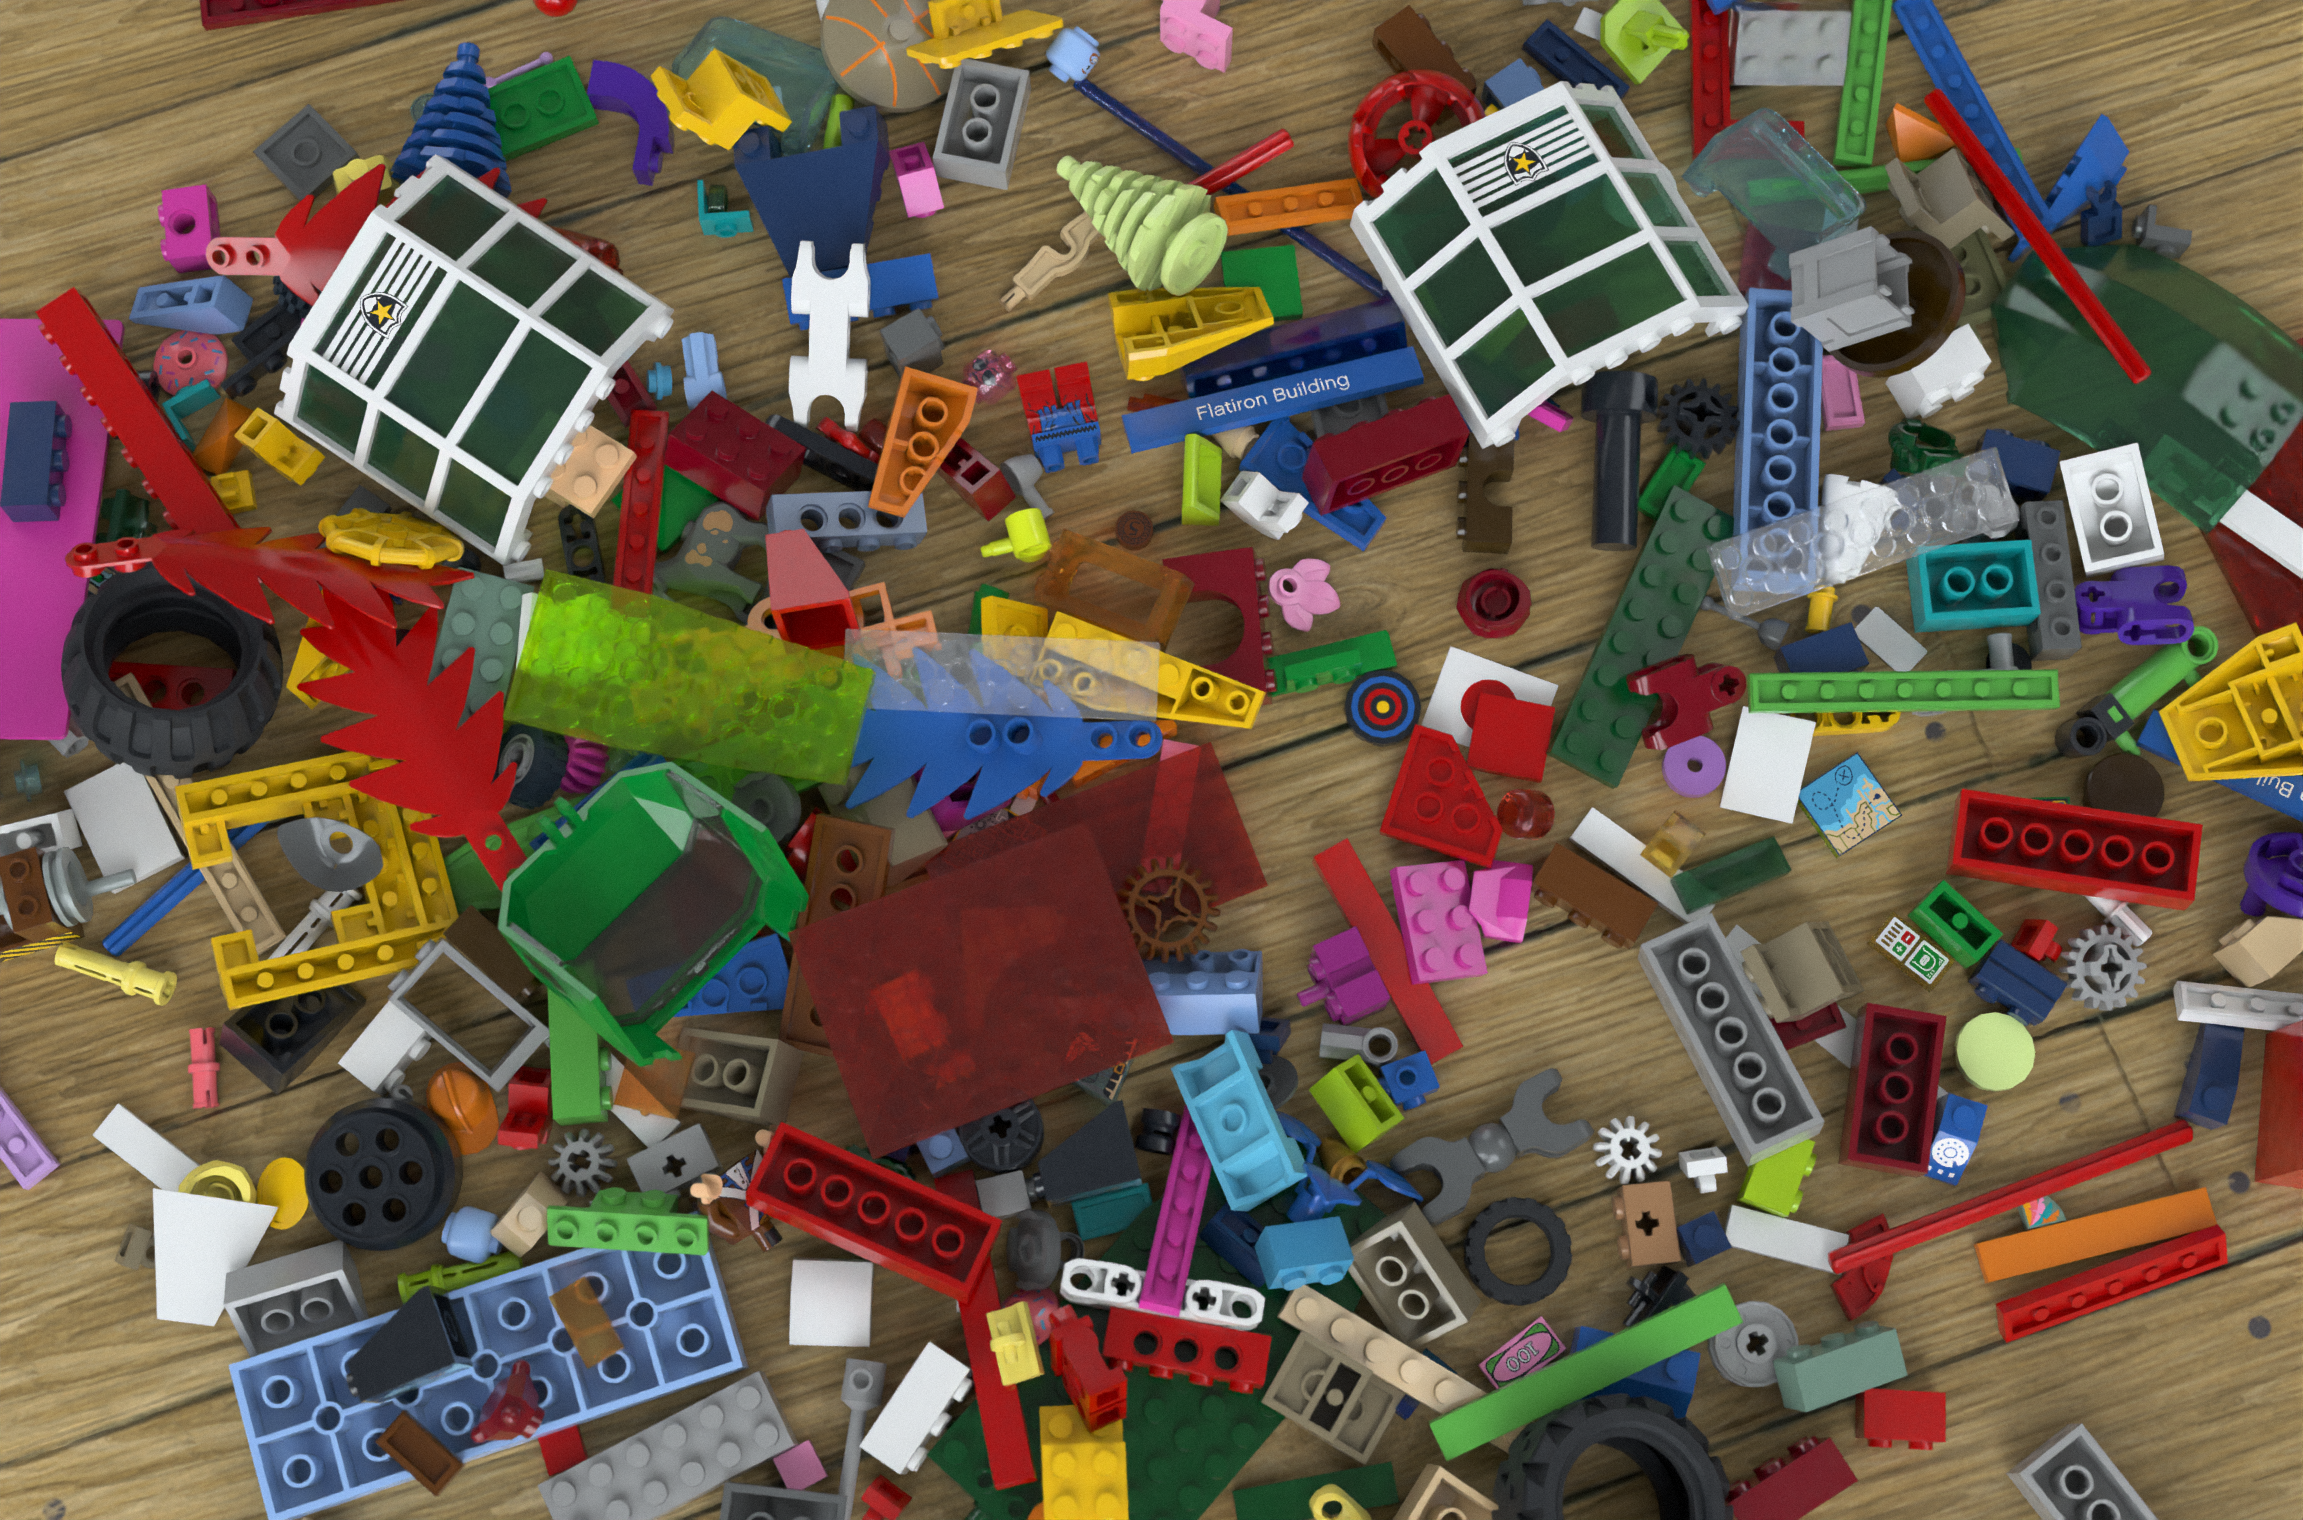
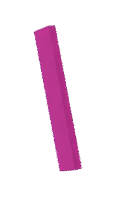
(1177, 1223)

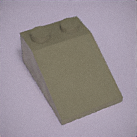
(740, 1076)

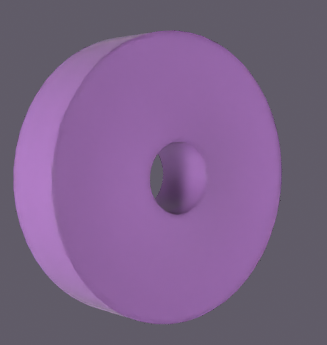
(1691, 783)

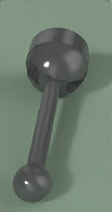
(1770, 632)

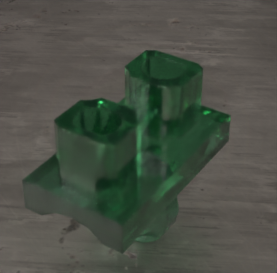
(127, 517)

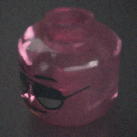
(991, 376)

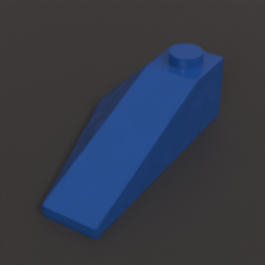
(2095, 161)

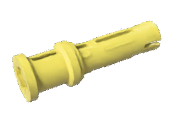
(132, 977)

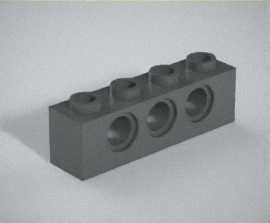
(2056, 630)

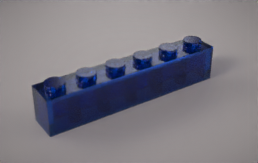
(1298, 348)

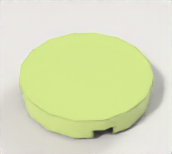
(1994, 1052)

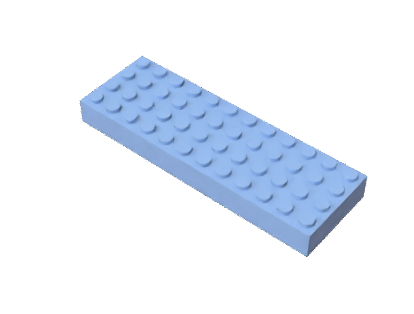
(319, 1441)

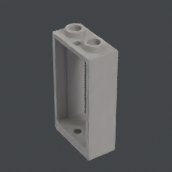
(514, 1057)

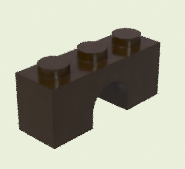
(1483, 524)

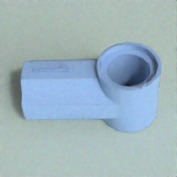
(701, 368)

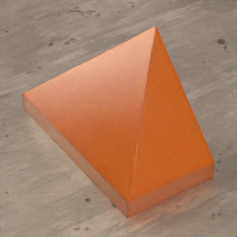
(1916, 136)
(218, 445)

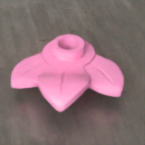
(1309, 593)

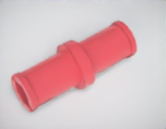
(203, 1068)

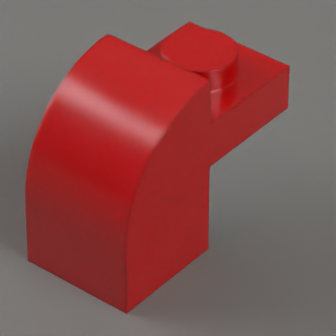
(529, 1109)

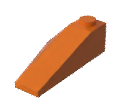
(920, 433)

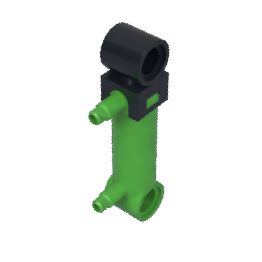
(2113, 713)

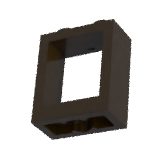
(492, 953)

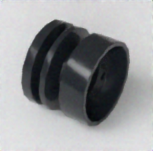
(1010, 1153)

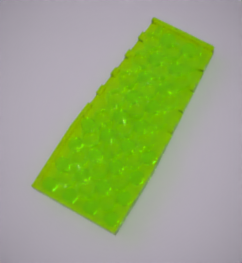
(684, 684)

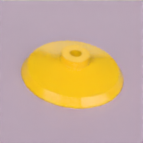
(283, 1187)

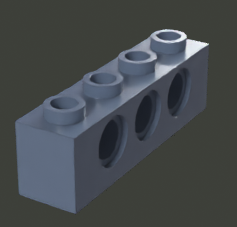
(825, 509)

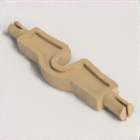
(1050, 264)

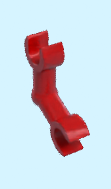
(847, 439)

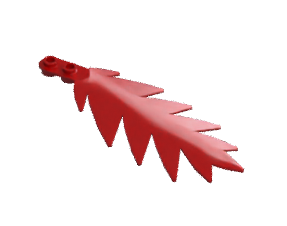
(311, 252)
(237, 562)
(416, 722)

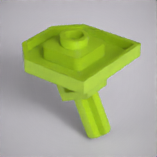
(1640, 36)

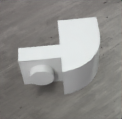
(1263, 505)

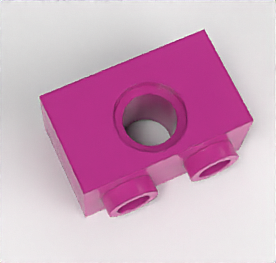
(179, 210)

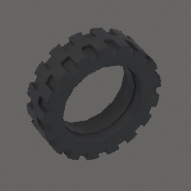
(1559, 1249)

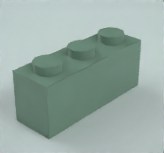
(1839, 1366)

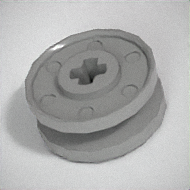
(1747, 1367)

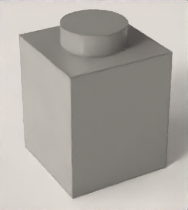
(1006, 1194)

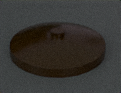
(1934, 293)

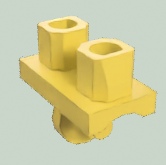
(1015, 1343)

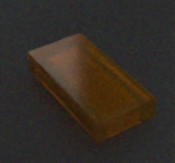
(587, 1322)

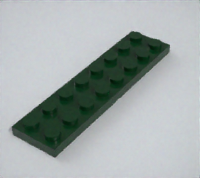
(1643, 629)

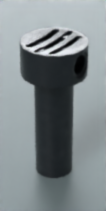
(1618, 407)

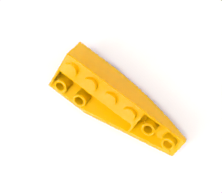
(1183, 688)

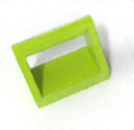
(1201, 482)

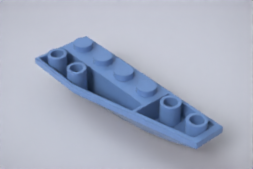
(1209, 991)

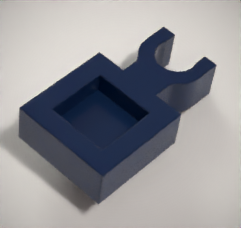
(2104, 219)

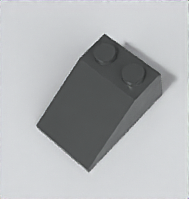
(765, 1502)

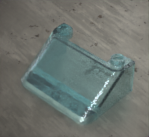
(791, 67)
(1776, 184)

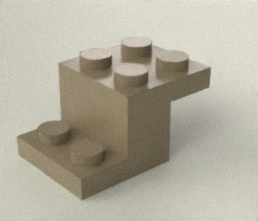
(1947, 200)
(1801, 972)
(1333, 1397)

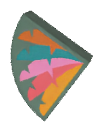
(2040, 1213)

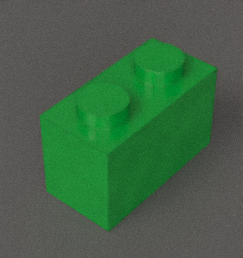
(1954, 924)

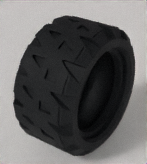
(1665, 1447)

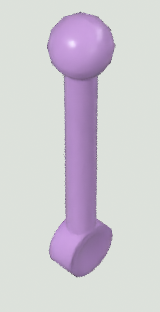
(544, 59)

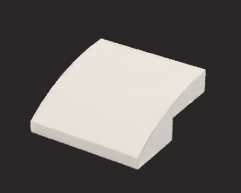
(831, 1302)

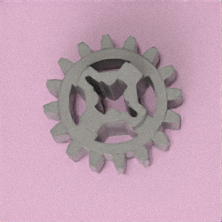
(2120, 971)

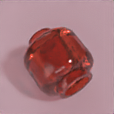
(1526, 814)

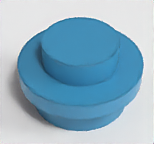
(659, 380)

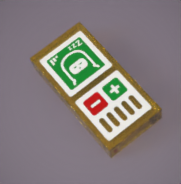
(1911, 952)

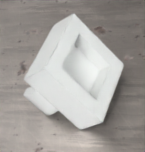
(1702, 1166)

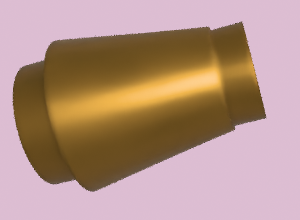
(1340, 1160)

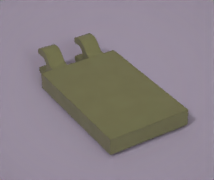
(1982, 278)

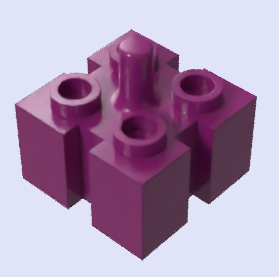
(1346, 978)

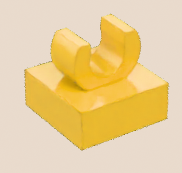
(236, 490)

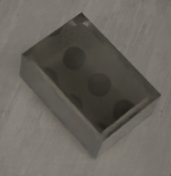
(1789, 43)

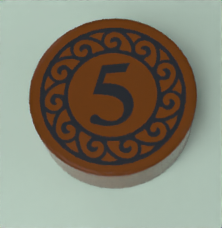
(1134, 530)

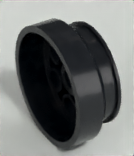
(421, 1139)

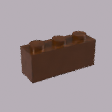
(1409, 44)
(1592, 897)

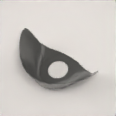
(311, 854)

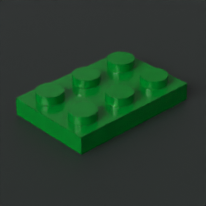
(540, 108)

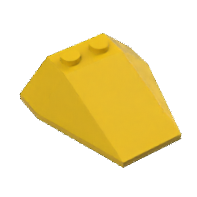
(1166, 331)
(2244, 713)

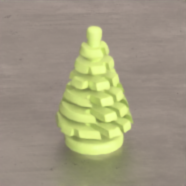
(1150, 223)

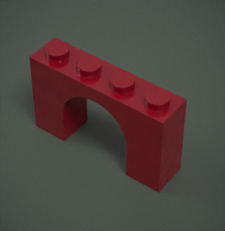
(1236, 579)

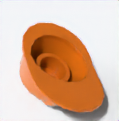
(464, 1105)

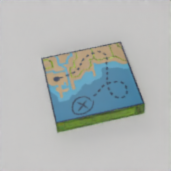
(1847, 805)

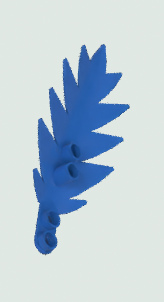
(1007, 747)

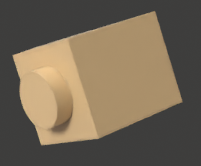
(527, 1216)

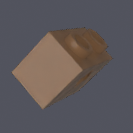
(1656, 1204)

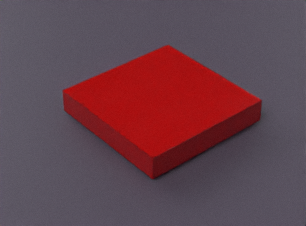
(1510, 737)

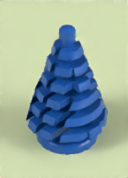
(457, 125)

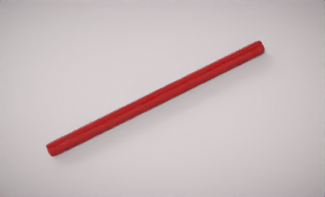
(2038, 237)
(2010, 1196)

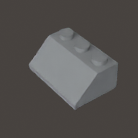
(294, 1297)

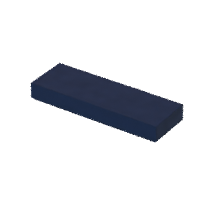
(1569, 60)

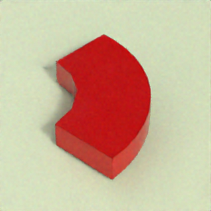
(1863, 1285)

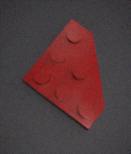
(1441, 802)

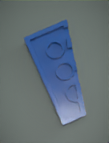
(1281, 459)
(749, 982)

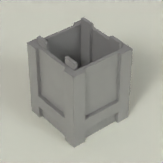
(1850, 289)

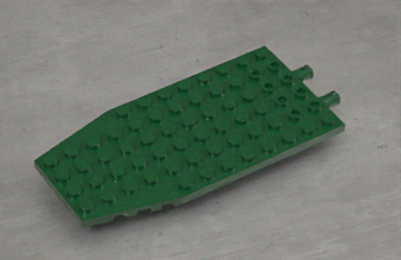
(1177, 1435)

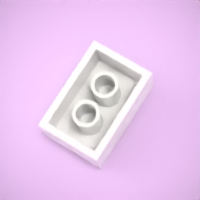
(918, 1410)

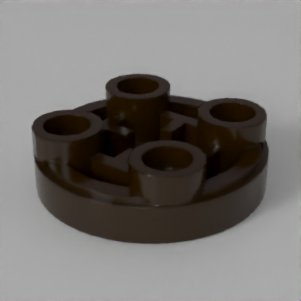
(2124, 785)

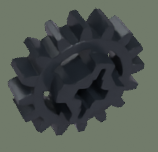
(1712, 413)

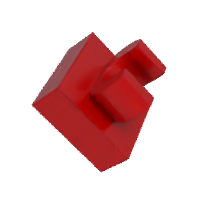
(2036, 940)
(884, 1500)

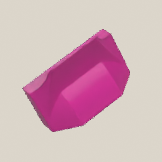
(1502, 900)

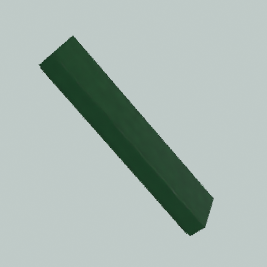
(1290, 1499)

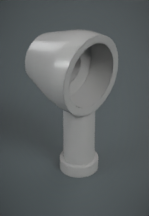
(1021, 475)

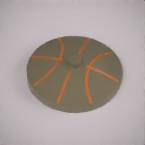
(868, 54)

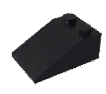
(288, 1033)

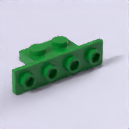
(1332, 663)

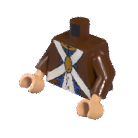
(725, 1204)

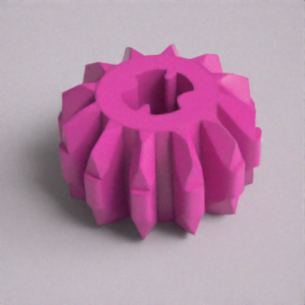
(584, 765)

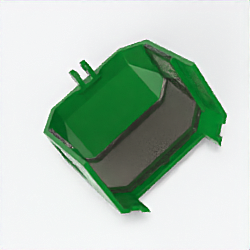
(645, 901)

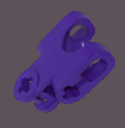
(2137, 606)

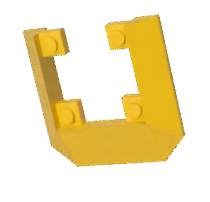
(403, 902)

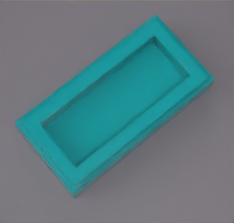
(1110, 1211)

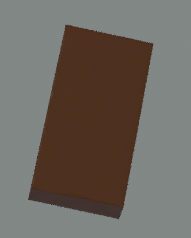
(420, 1453)

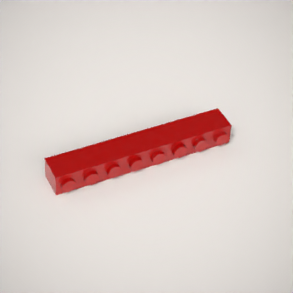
(133, 415)

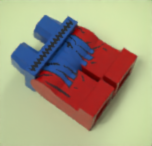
(1063, 428)

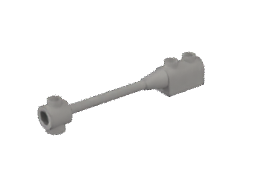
(861, 1392)

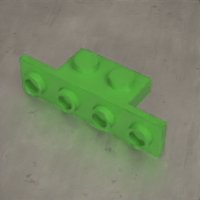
(629, 1223)

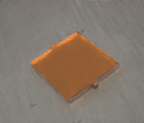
(655, 1087)

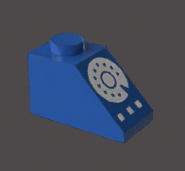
(1954, 1137)

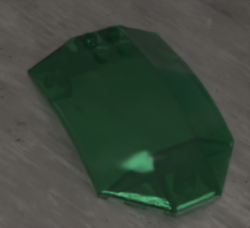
(2218, 386)

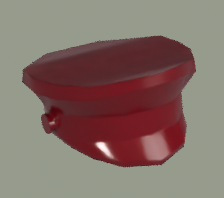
(1494, 603)

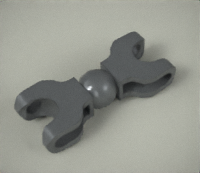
(1492, 1147)

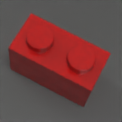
(1900, 1416)

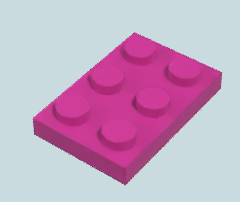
(1436, 923)

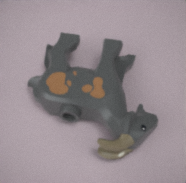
(709, 557)

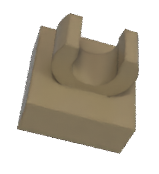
(134, 1248)

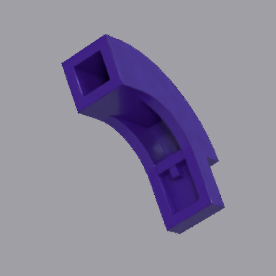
(628, 92)

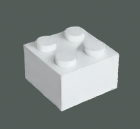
(1943, 376)

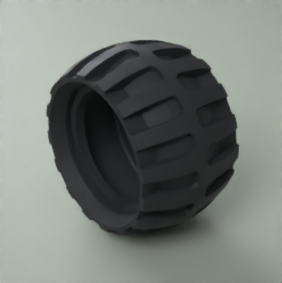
(160, 738)

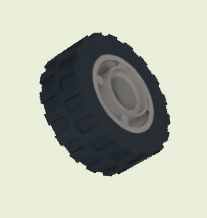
(539, 760)

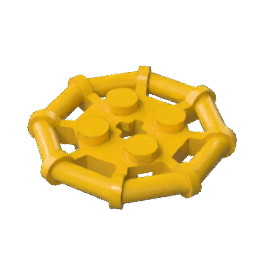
(390, 538)

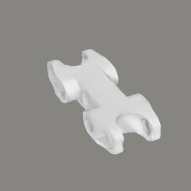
(830, 307)
(1104, 1295)

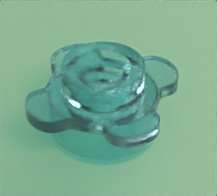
(28, 780)

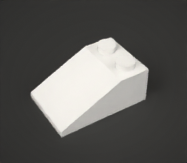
(2112, 510)

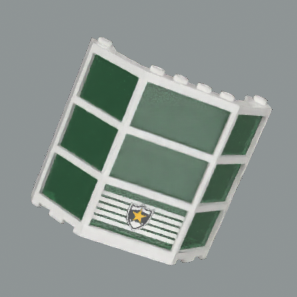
(1541, 253)
(463, 354)

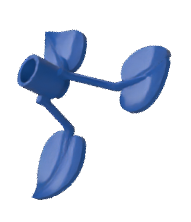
(1326, 1191)

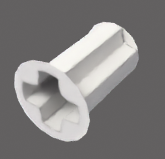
(525, 571)

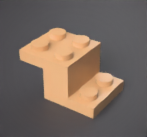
(590, 472)

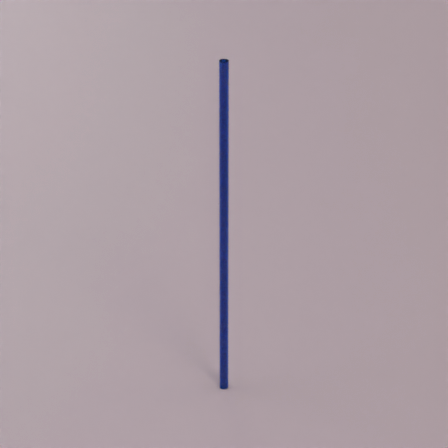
(1201, 167)

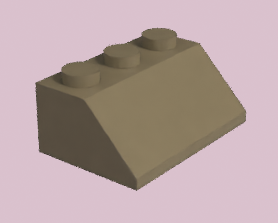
(915, 838)
(1411, 1278)

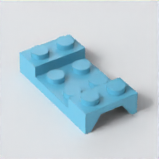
(1239, 1123)

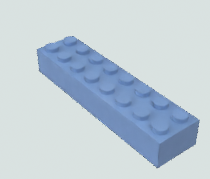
(1776, 413)

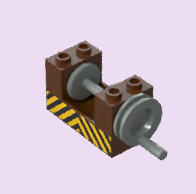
(47, 899)

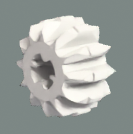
(1640, 1149)

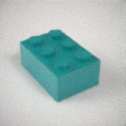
(1974, 586)

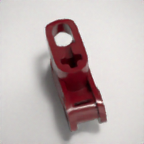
(1686, 697)

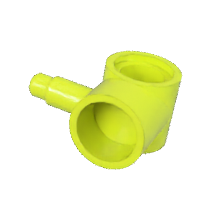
(1026, 539)

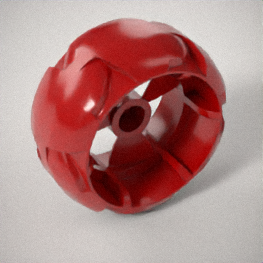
(1428, 94)

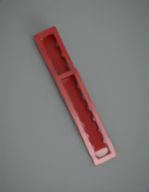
(1364, 908)

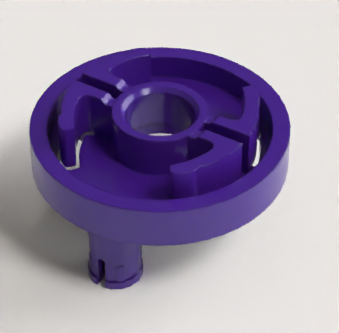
(2277, 879)

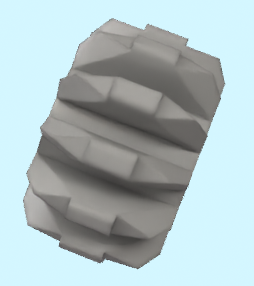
(582, 1148)

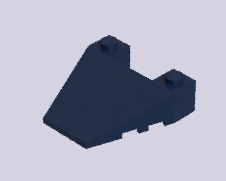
(817, 193)

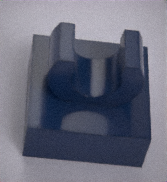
(1271, 1038)

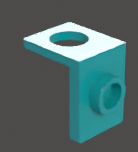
(723, 223)
(187, 401)

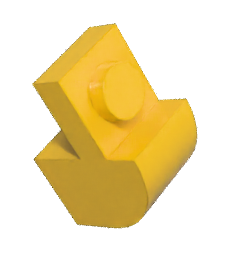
(279, 447)

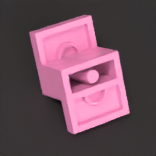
(1191, 29)

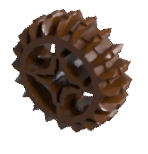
(1184, 916)

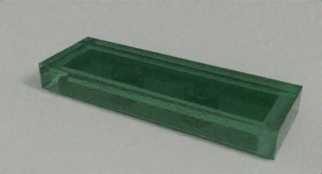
(1730, 875)

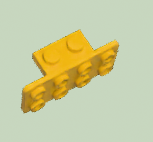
(975, 29)

